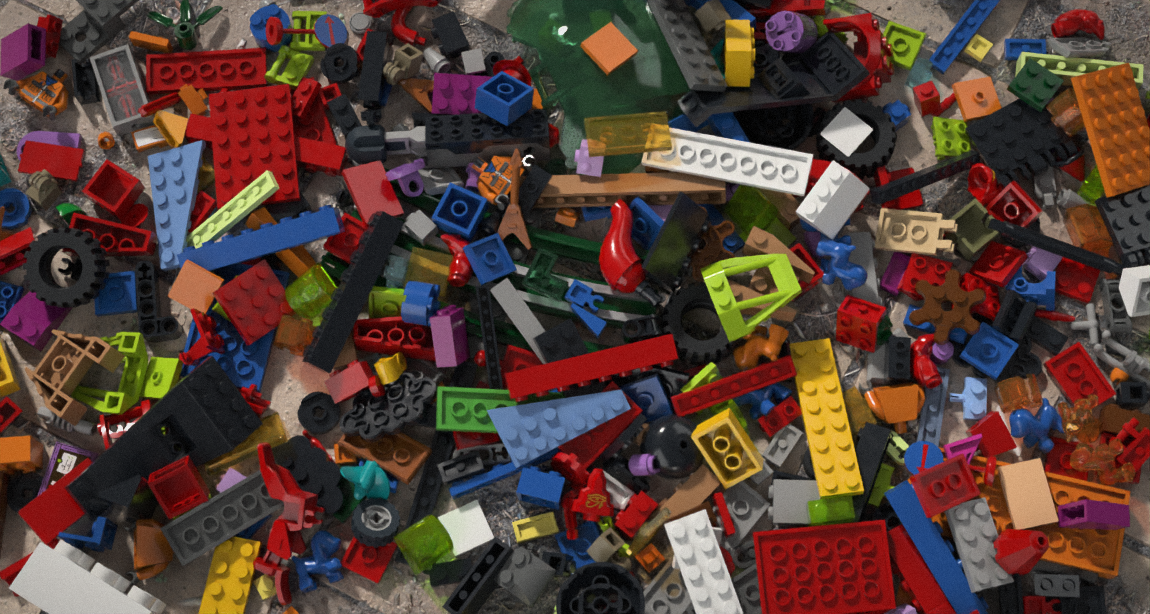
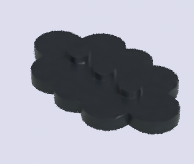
(1020, 363)
(388, 414)
(312, 471)

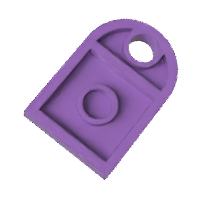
(56, 138)

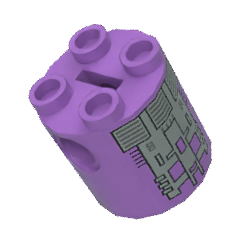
(791, 32)

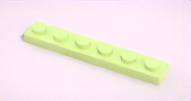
(234, 210)

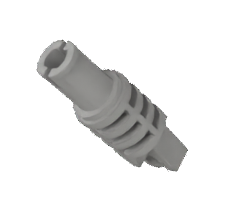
(55, 421)

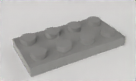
(974, 538)

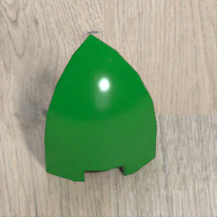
(67, 209)

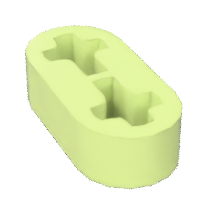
(898, 443)

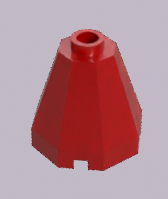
(1020, 550)

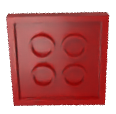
(254, 302)

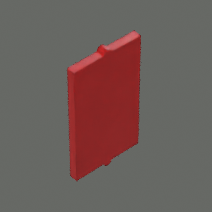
(58, 160)

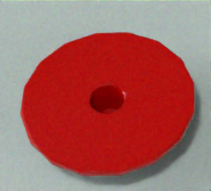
(136, 215)

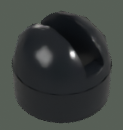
(347, 198)

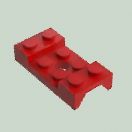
(809, 7)

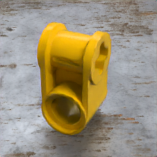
(390, 368)

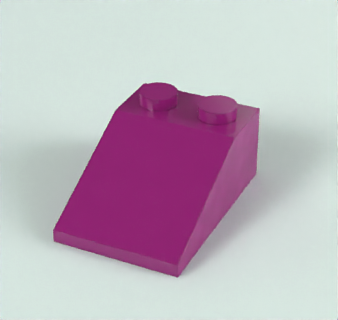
(34, 320)

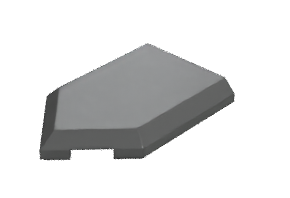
(1078, 47)
(437, 179)
(876, 360)

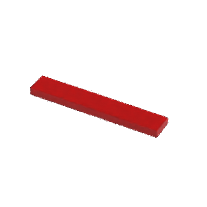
(733, 386)

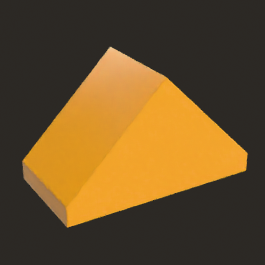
(171, 127)

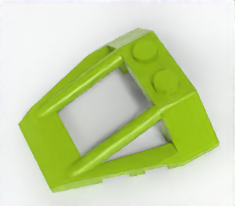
(724, 300)
(132, 379)

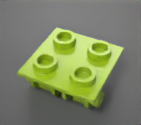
(949, 137)

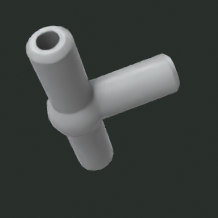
(1091, 324)

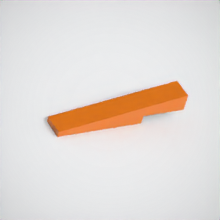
(295, 258)

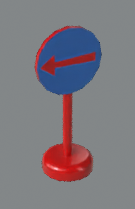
(327, 30)
(925, 455)

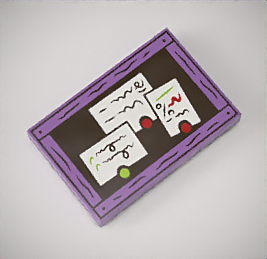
(62, 462)

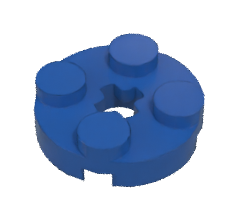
(22, 206)

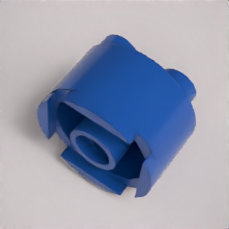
(258, 26)
(420, 302)

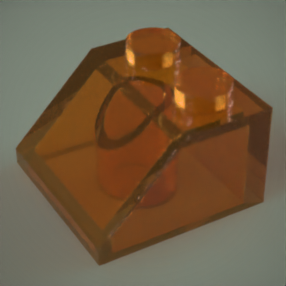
(1087, 228)

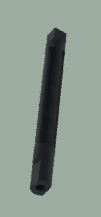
(1056, 246)

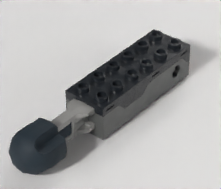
(457, 139)

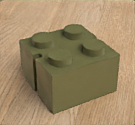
(972, 233)

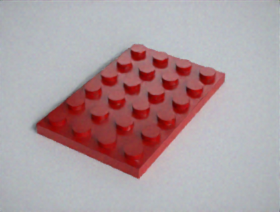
(254, 135)
(824, 569)

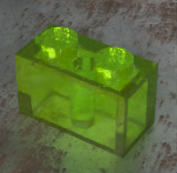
(830, 511)

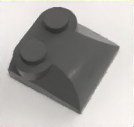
(525, 575)

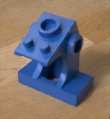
(1040, 293)

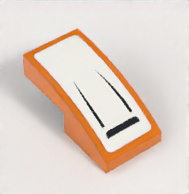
(148, 138)

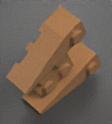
(762, 243)
(64, 369)

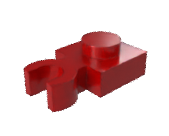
(1038, 605)

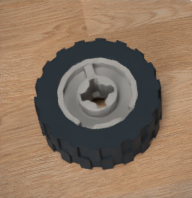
(374, 533)

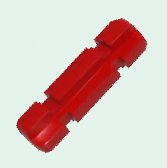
(570, 519)

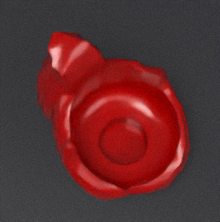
(983, 183)

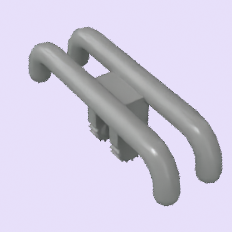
(1131, 365)

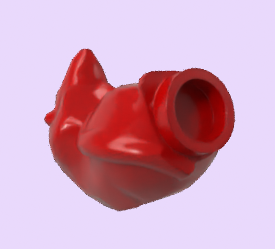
(1076, 20)
(460, 268)
(921, 366)

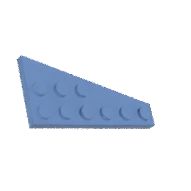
(174, 197)
(544, 425)

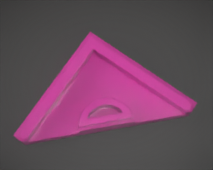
(966, 446)

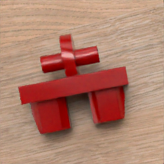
(255, 400)

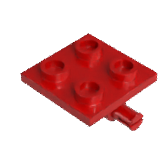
(209, 340)

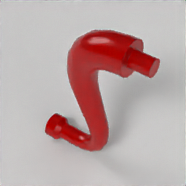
(401, 31)

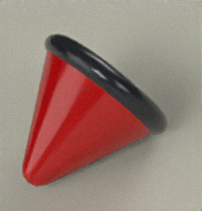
(1073, 165)

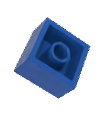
(504, 98)
(460, 212)
(541, 487)

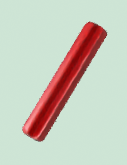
(159, 104)

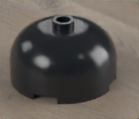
(663, 441)

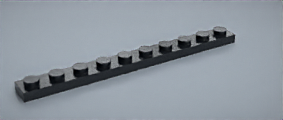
(442, 447)

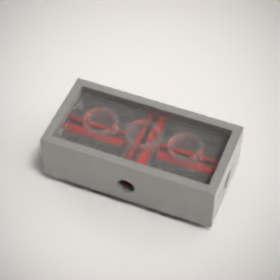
(121, 89)

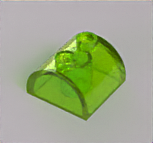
(751, 208)
(310, 292)
(424, 543)

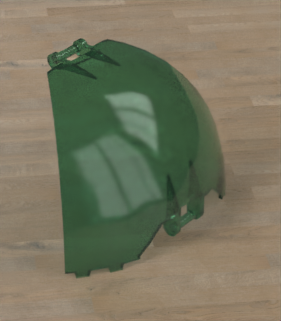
(641, 85)

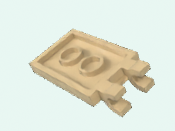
(913, 232)

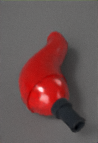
(619, 260)

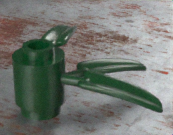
(185, 31)

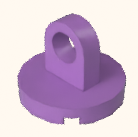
(406, 174)

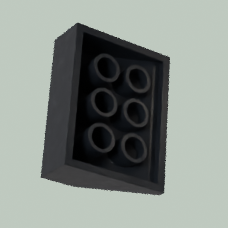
(676, 243)

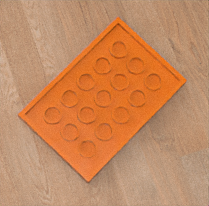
(1115, 127)

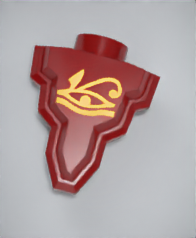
(594, 498)

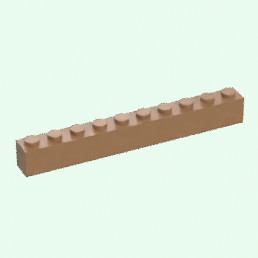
(609, 188)

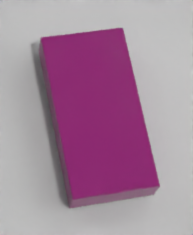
(894, 273)

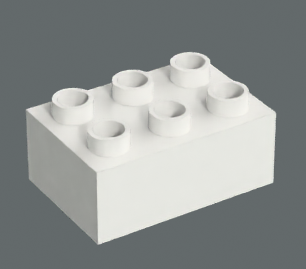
(63, 584)

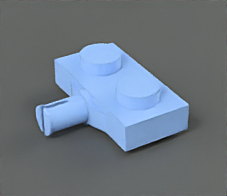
(972, 398)

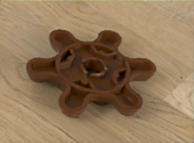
(714, 248)
(947, 320)

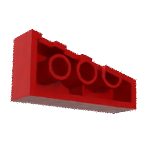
(394, 335)

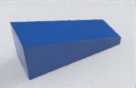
(592, 322)

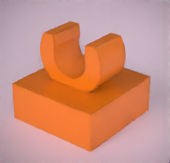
(650, 558)

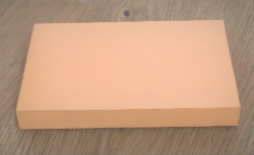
(1027, 494)

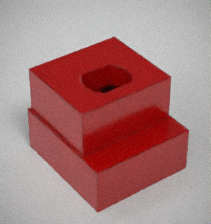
(328, 91)

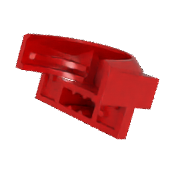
(870, 49)

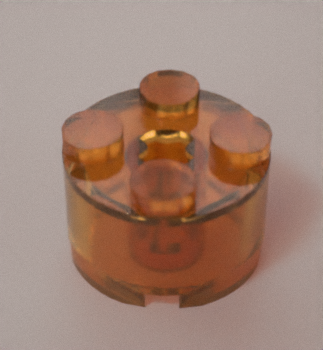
(1066, 112)
(294, 334)
(1018, 393)

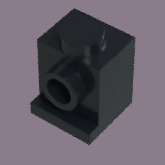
(1138, 389)
(560, 562)

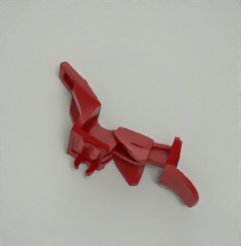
(285, 532)

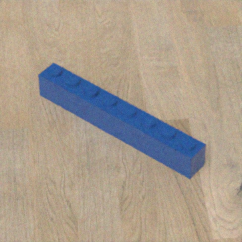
(265, 241)
(934, 550)

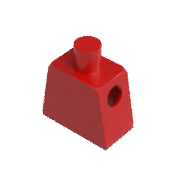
(994, 433)

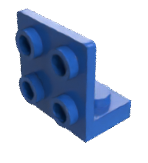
(103, 536)

